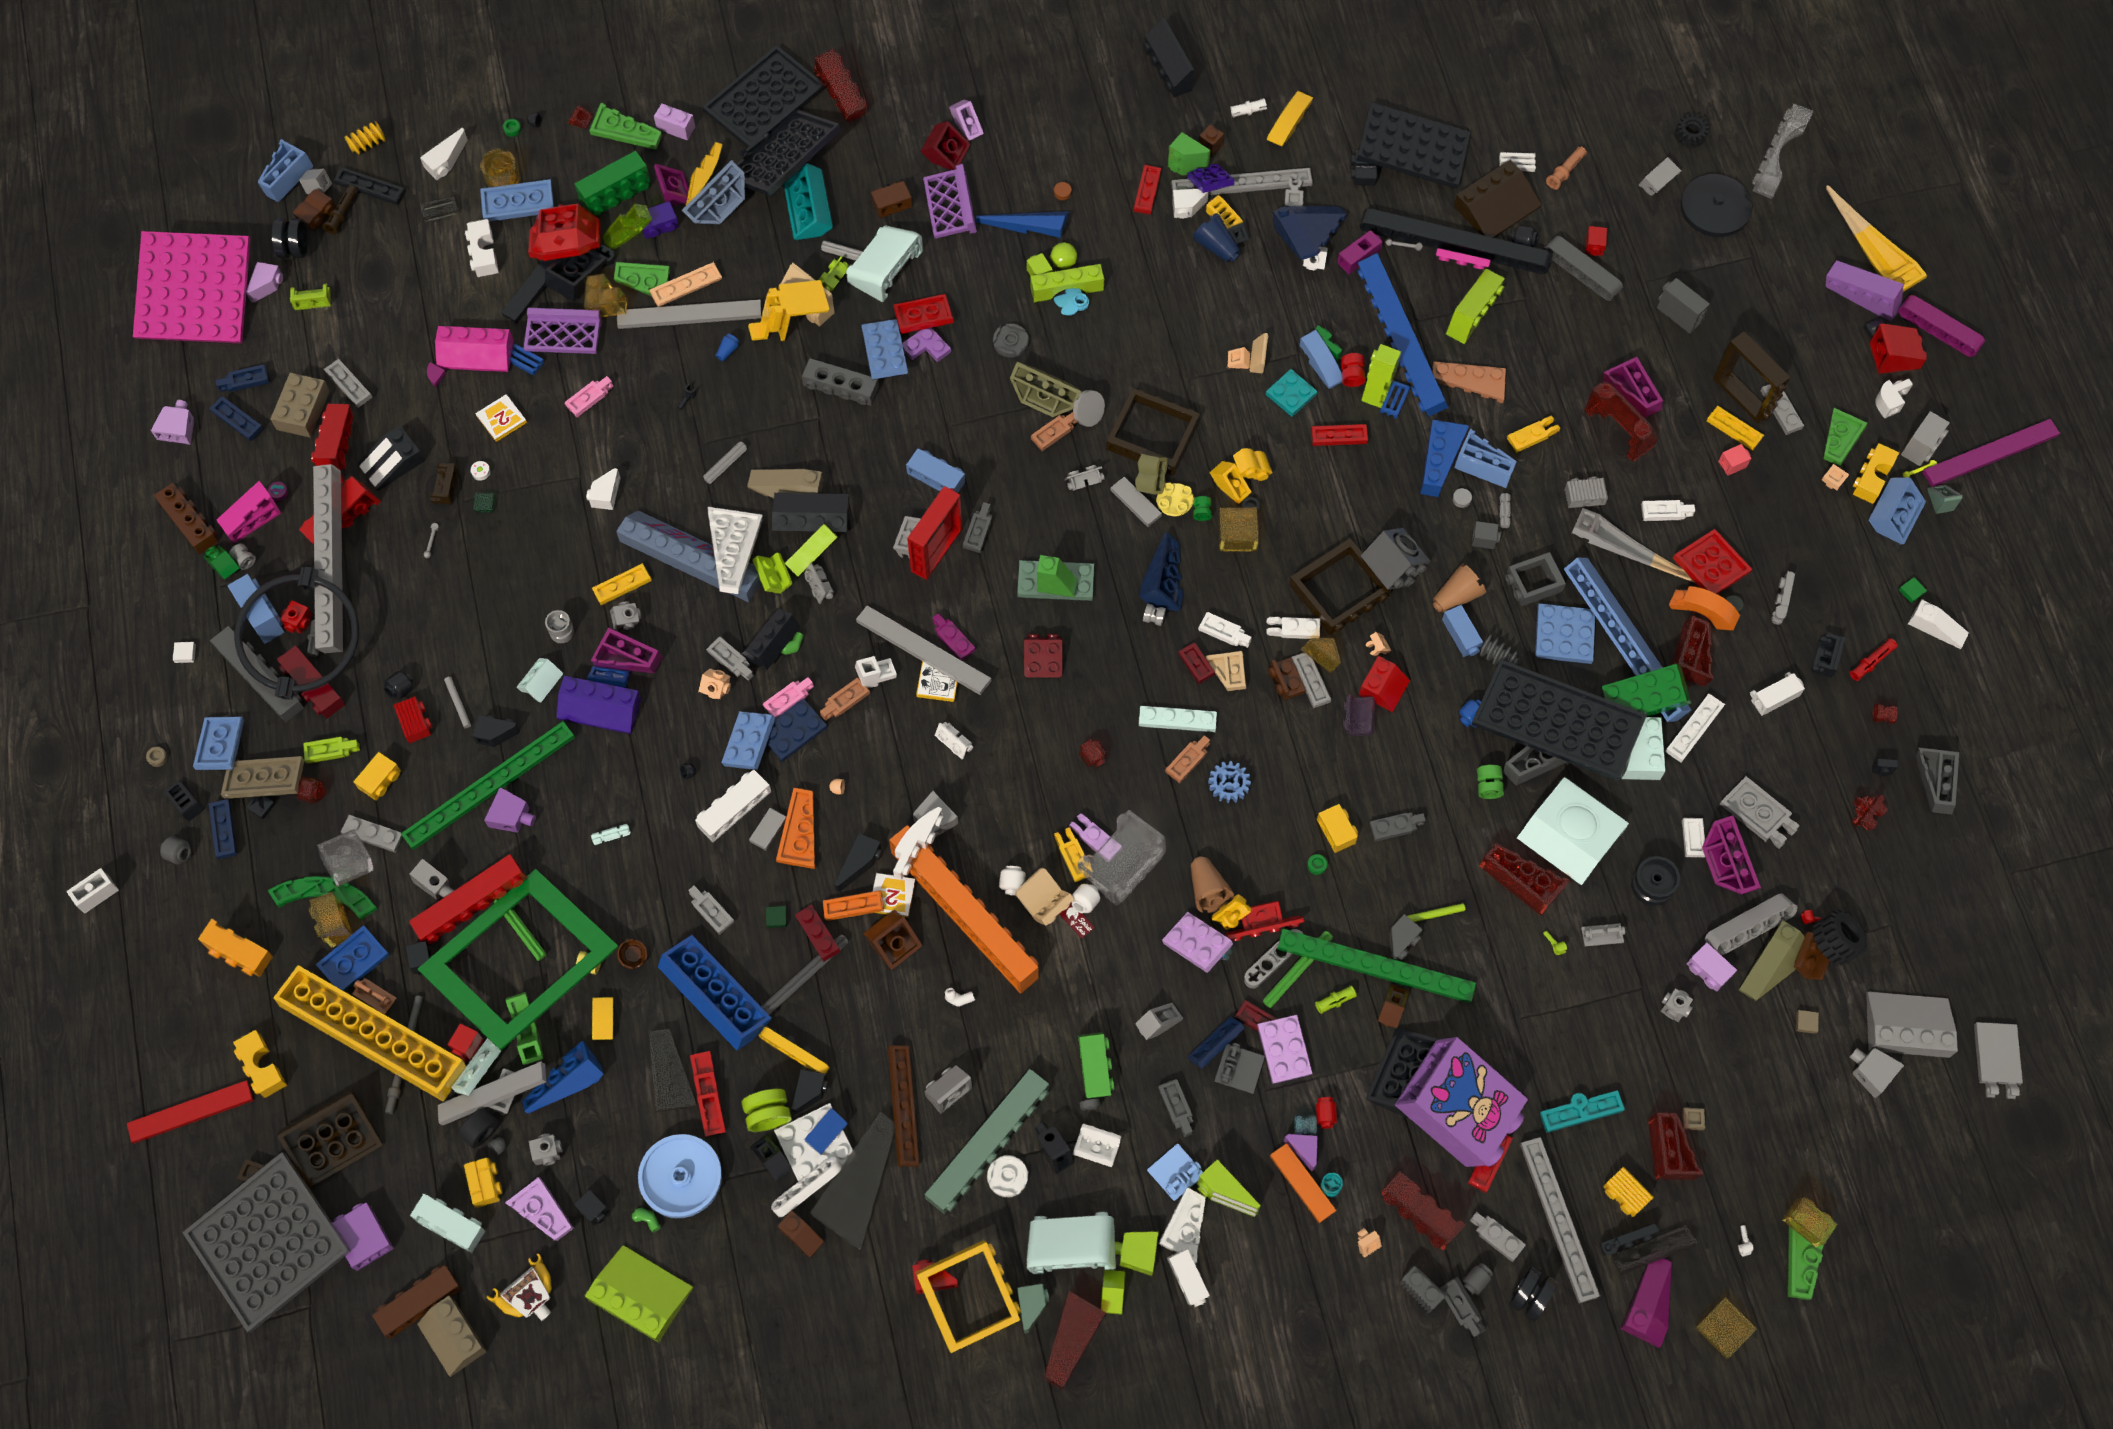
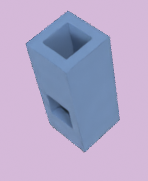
(1462, 631)

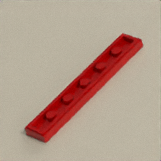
(190, 1112)

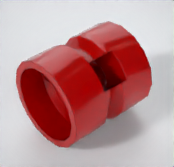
(1352, 370)

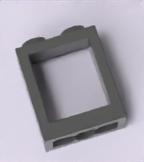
(1551, 571)

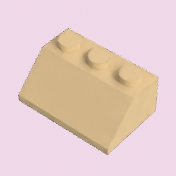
(796, 275)

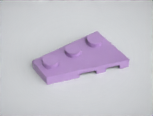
(542, 1209)

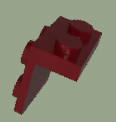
(1043, 656)

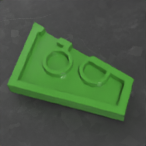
(641, 276)

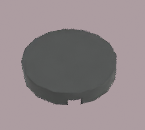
(1010, 340)

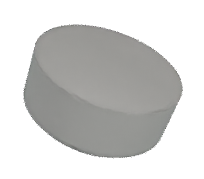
(1462, 498)

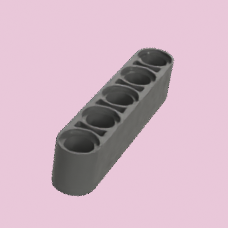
(1583, 268)

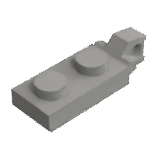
(730, 658)
(710, 910)
(1498, 1236)

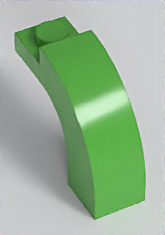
(529, 1040)

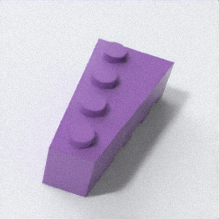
(1866, 289)

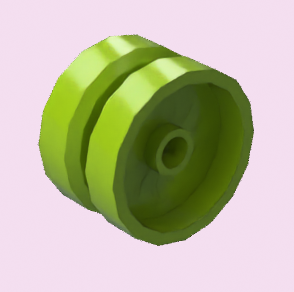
(766, 1110)

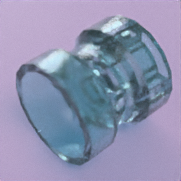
(1305, 1125)

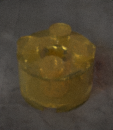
(499, 168)

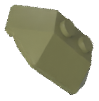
(1043, 390)

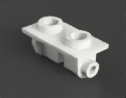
(947, 734)

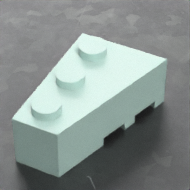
(1648, 753)

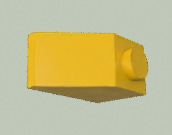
(1230, 481)

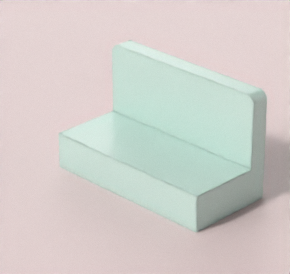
(540, 679)

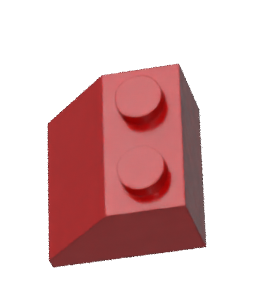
(1385, 684)

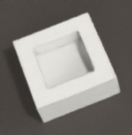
(184, 652)

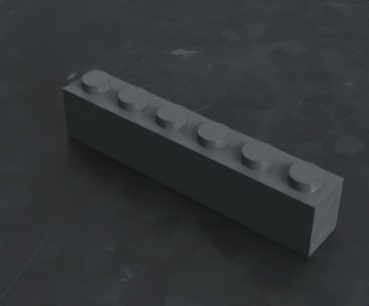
(225, 644)

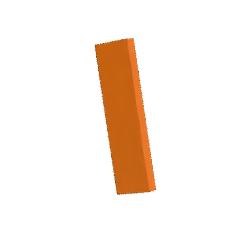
(1303, 1183)

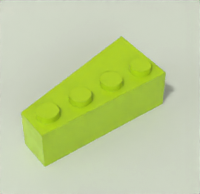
(1475, 305)

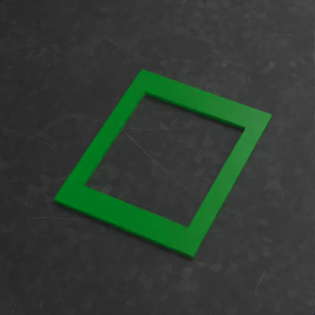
(471, 1005)

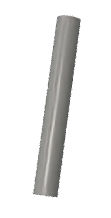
(457, 702)

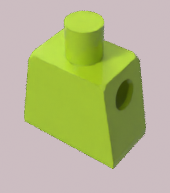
(1138, 1251)

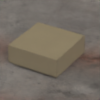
(1807, 1021)
(1693, 1118)

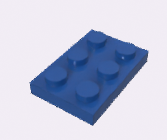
(352, 959)

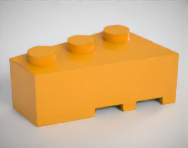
(235, 949)

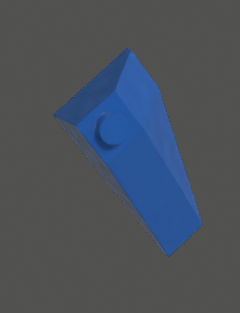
(573, 1075)

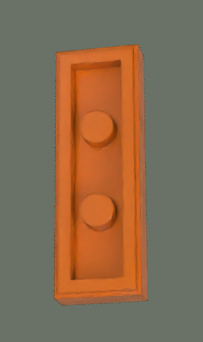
(853, 905)

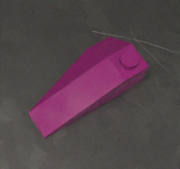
(1649, 1308)

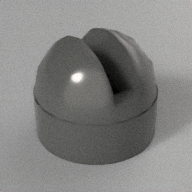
(497, 1145)

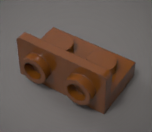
(1287, 678)
(1810, 960)

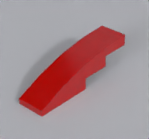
(707, 1093)

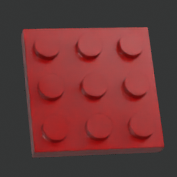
(1712, 563)

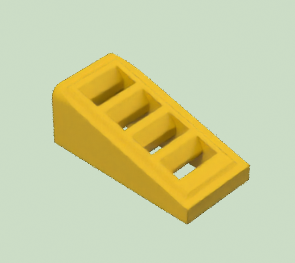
(1219, 204)

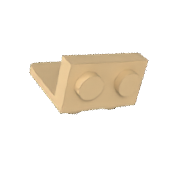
(1043, 897)

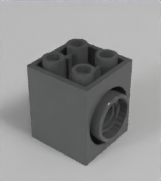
(1395, 558)

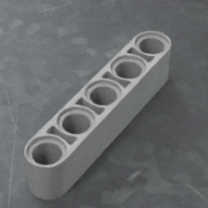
(1751, 924)

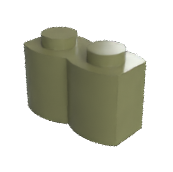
(1151, 474)

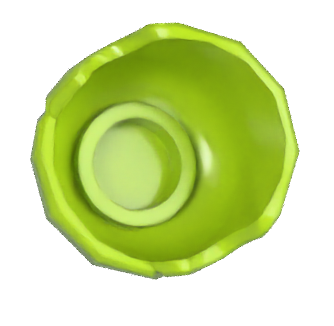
(1063, 255)

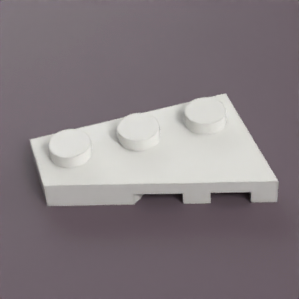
(1185, 1224)

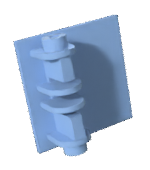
(1175, 1172)

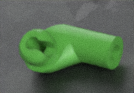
(794, 645)

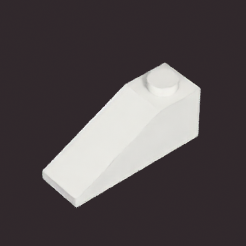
(443, 156)
(1938, 624)

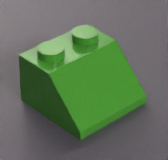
(1187, 155)

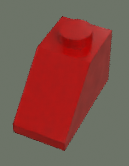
(938, 1281)

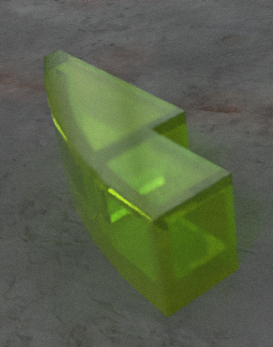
(627, 226)

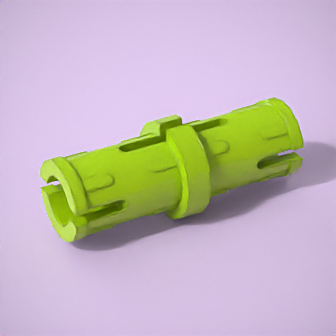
(1335, 999)

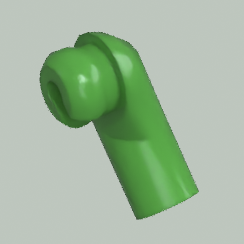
(647, 1216)

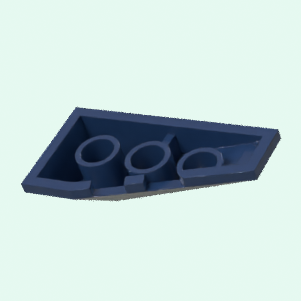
(1162, 578)

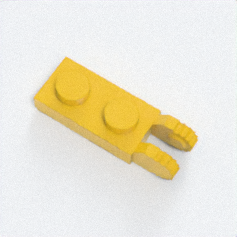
(1532, 434)
(1071, 853)

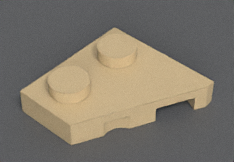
(1229, 669)

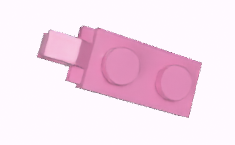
(588, 396)
(788, 697)

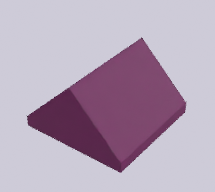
(672, 184)

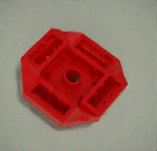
(563, 232)

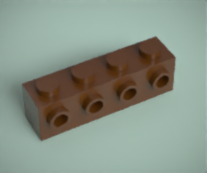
(186, 519)

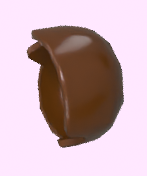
(632, 954)

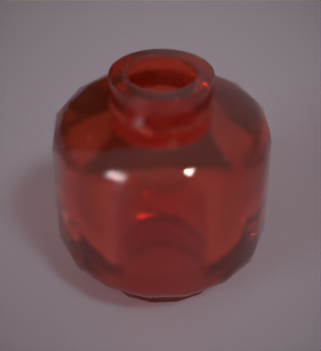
(1093, 753)
(310, 790)

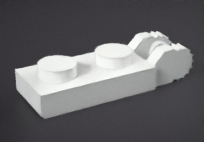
(1294, 627)

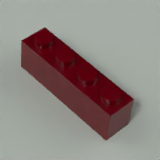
(299, 668)

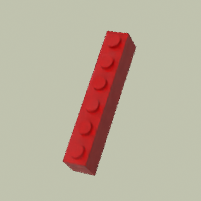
(468, 899)

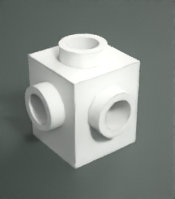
(1316, 261)

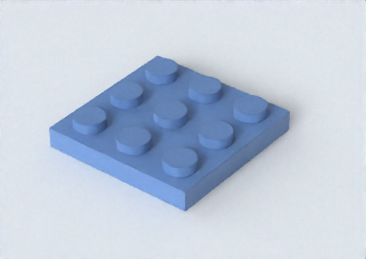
(1565, 633)

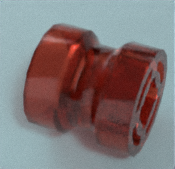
(1885, 713)

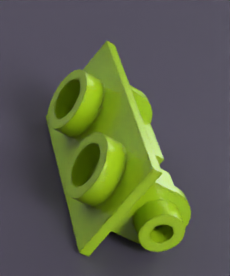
(837, 269)

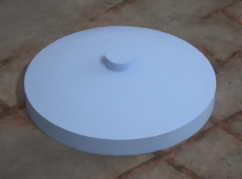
(680, 1176)

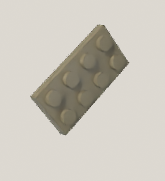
(263, 777)

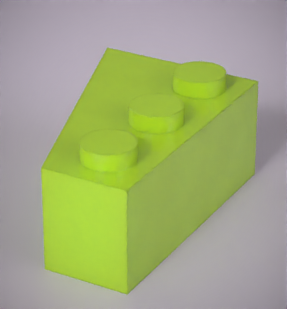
(1381, 375)

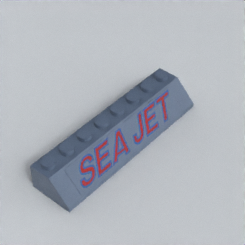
(679, 551)

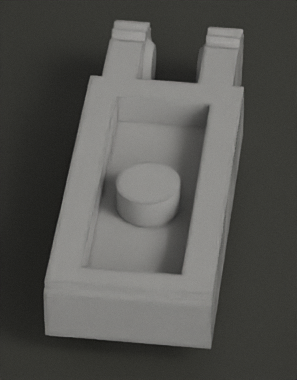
(1783, 598)

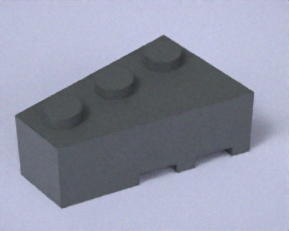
(1939, 778)

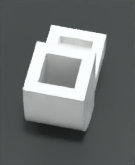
(1889, 397)
(872, 672)

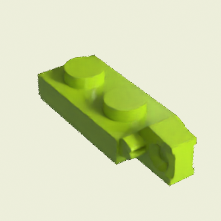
(329, 749)

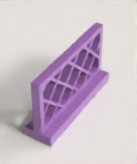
(963, 196)
(564, 319)

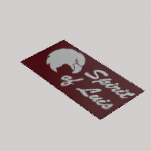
(1076, 921)

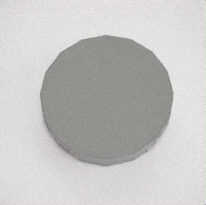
(1089, 408)

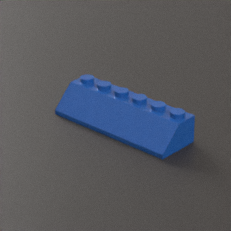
(714, 992)

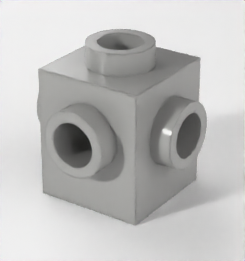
(625, 616)
(1676, 1005)
(545, 1149)

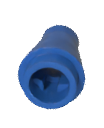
(728, 345)

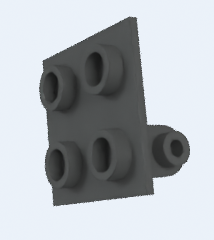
(1239, 1068)

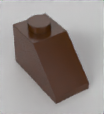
(1393, 1006)
(800, 1234)

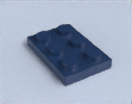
(794, 730)

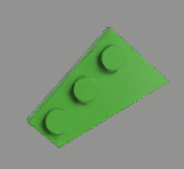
(1842, 436)

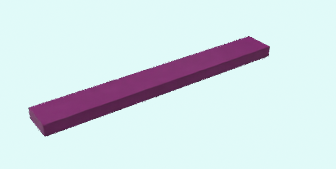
(1991, 452)

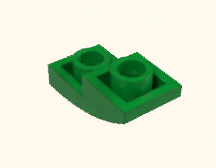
(1334, 348)

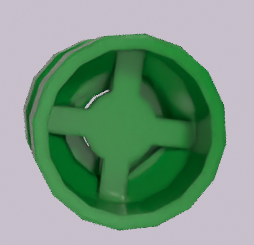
(1202, 508)

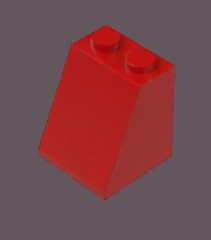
(1897, 349)

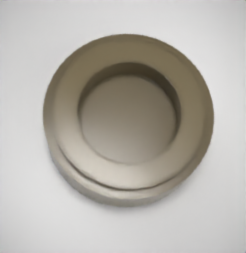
(156, 756)

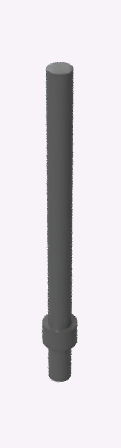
(394, 1092)

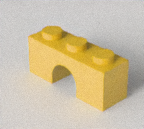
(1869, 485)
(250, 1050)

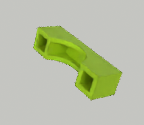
(1047, 285)

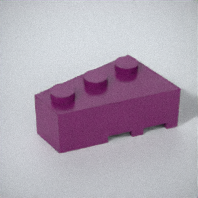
(1635, 386)
(625, 653)

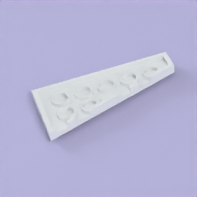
(733, 543)

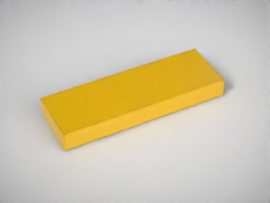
(1735, 428)
(621, 584)

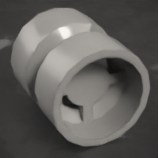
(559, 626)

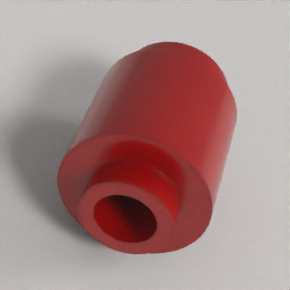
(1326, 1112)

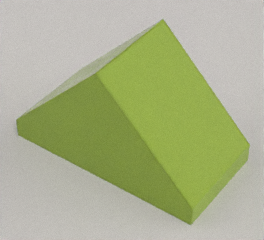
(1113, 1291)

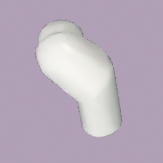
(957, 999)

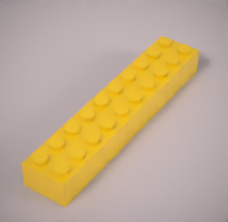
(370, 1033)

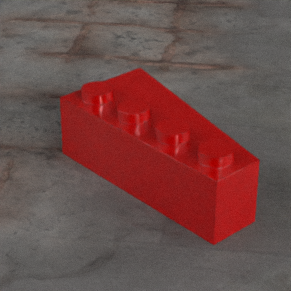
(333, 437)

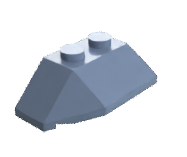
(718, 197)

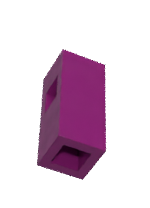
(1359, 250)

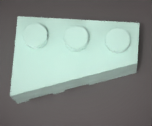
(448, 1223)

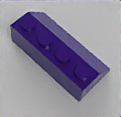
(598, 704)

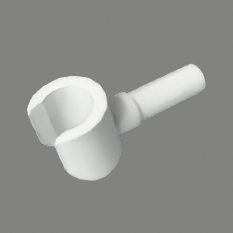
(1746, 1248)

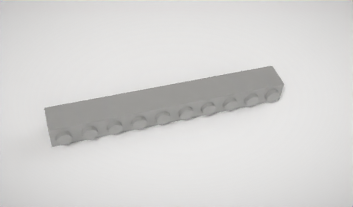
(328, 557)

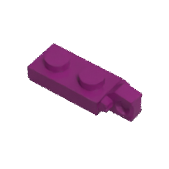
(953, 637)

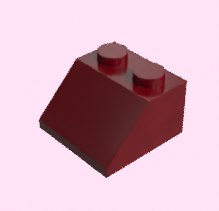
(945, 146)

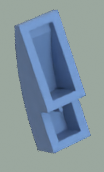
(1321, 359)

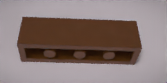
(416, 1302)

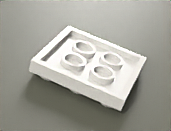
(799, 1154)

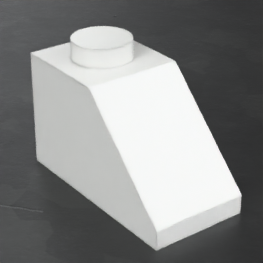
(1188, 202)
(604, 490)

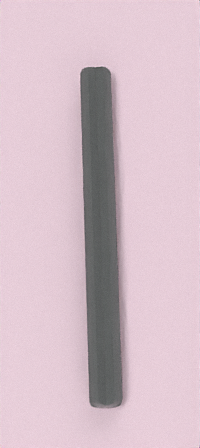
(799, 979)

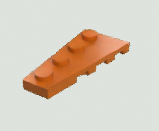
(798, 833)

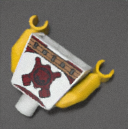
(526, 1293)

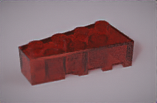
(840, 85)
(1523, 878)

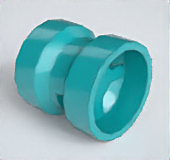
(1333, 1181)

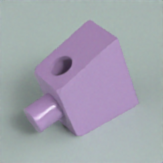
(174, 424)

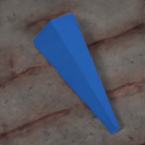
(1043, 222)

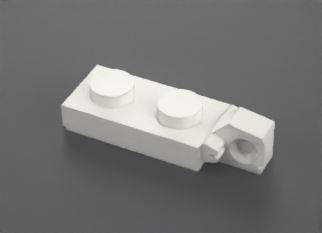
(1666, 510)
(1224, 630)

